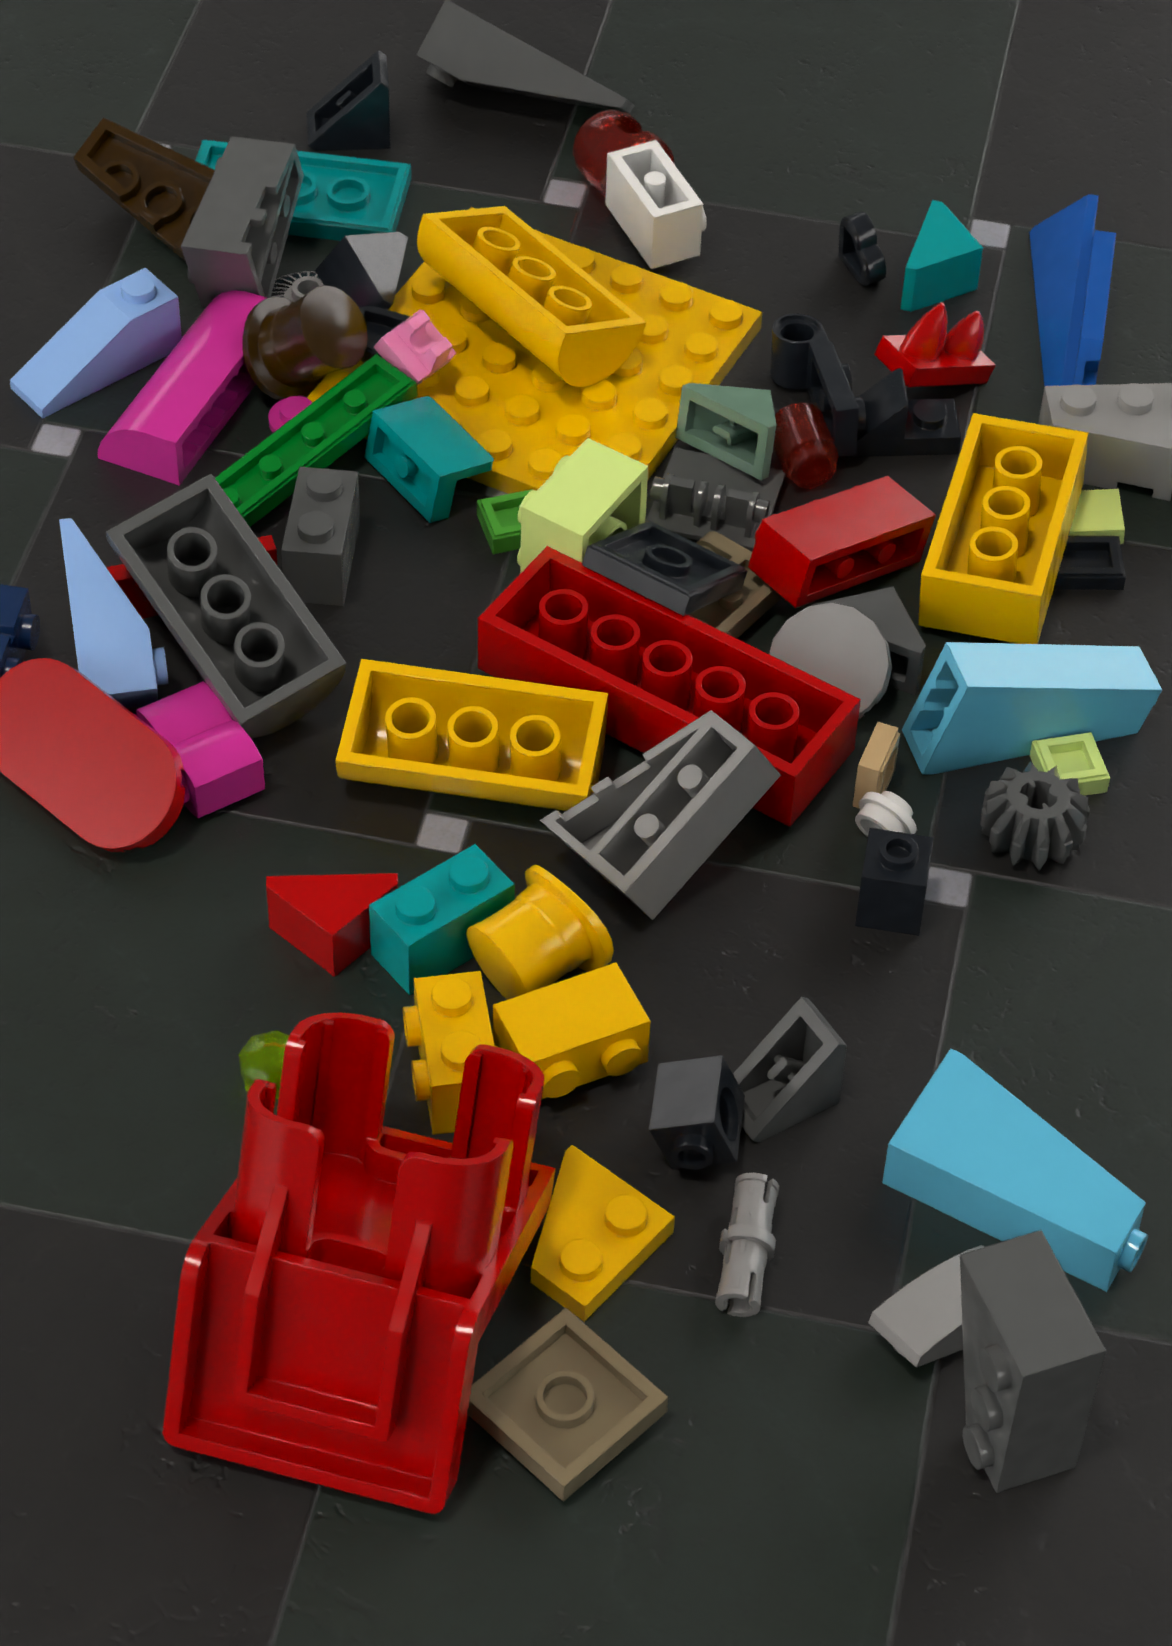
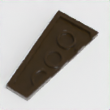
(145, 180)

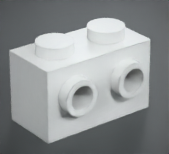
(654, 204)

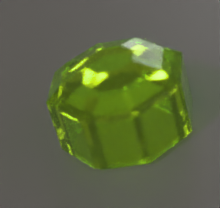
(263, 1058)

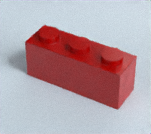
(840, 541)

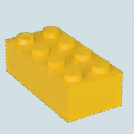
(1003, 530)

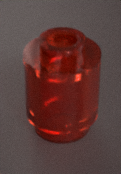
(804, 445)

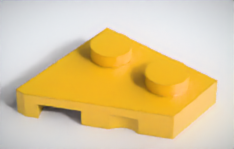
(594, 1235)

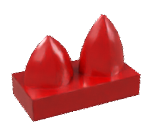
(938, 357)

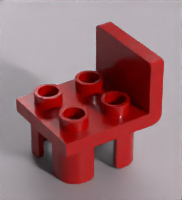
(355, 1270)

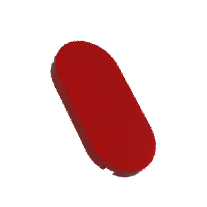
(87, 757)

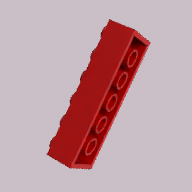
(665, 672)

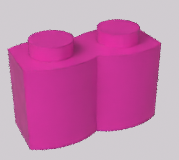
(214, 749)

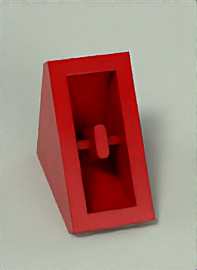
(326, 914)

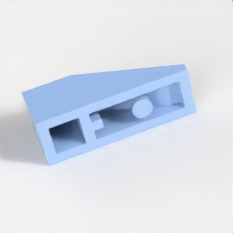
(102, 343)
(107, 629)

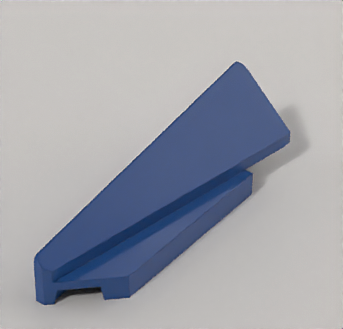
(1071, 291)

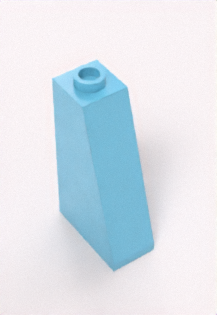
(999, 697)
(1011, 1173)

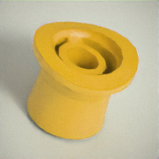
(539, 937)

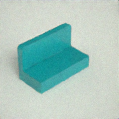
(423, 454)

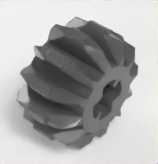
(1034, 815)

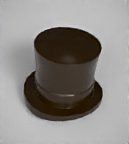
(300, 342)

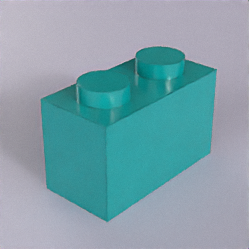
(425, 922)

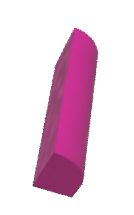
(187, 395)

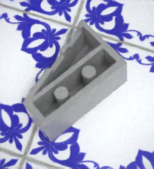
(1125, 428)

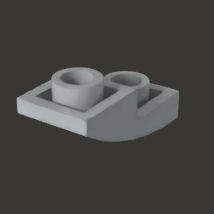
(925, 1315)

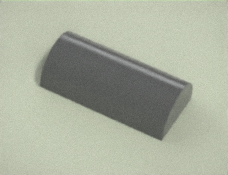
(229, 607)

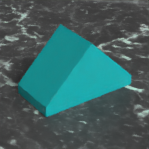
(942, 261)

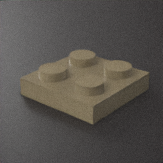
(565, 1403)

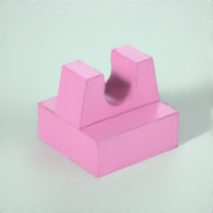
(416, 347)

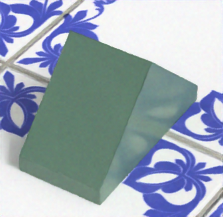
(729, 425)

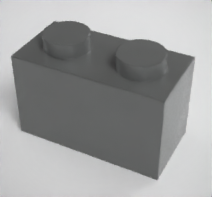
(321, 534)

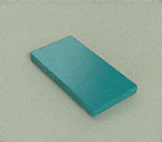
(339, 193)

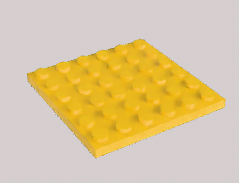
(536, 418)

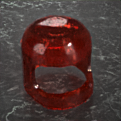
(604, 134)

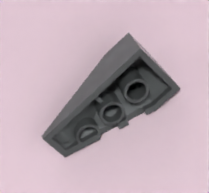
(492, 59)

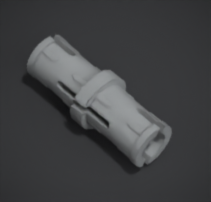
(747, 1245)

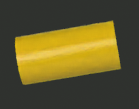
(531, 291)
(473, 735)

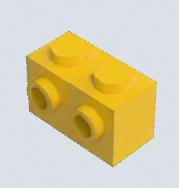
(445, 1025)
(576, 1029)

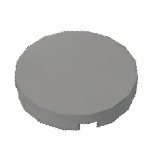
(839, 649)

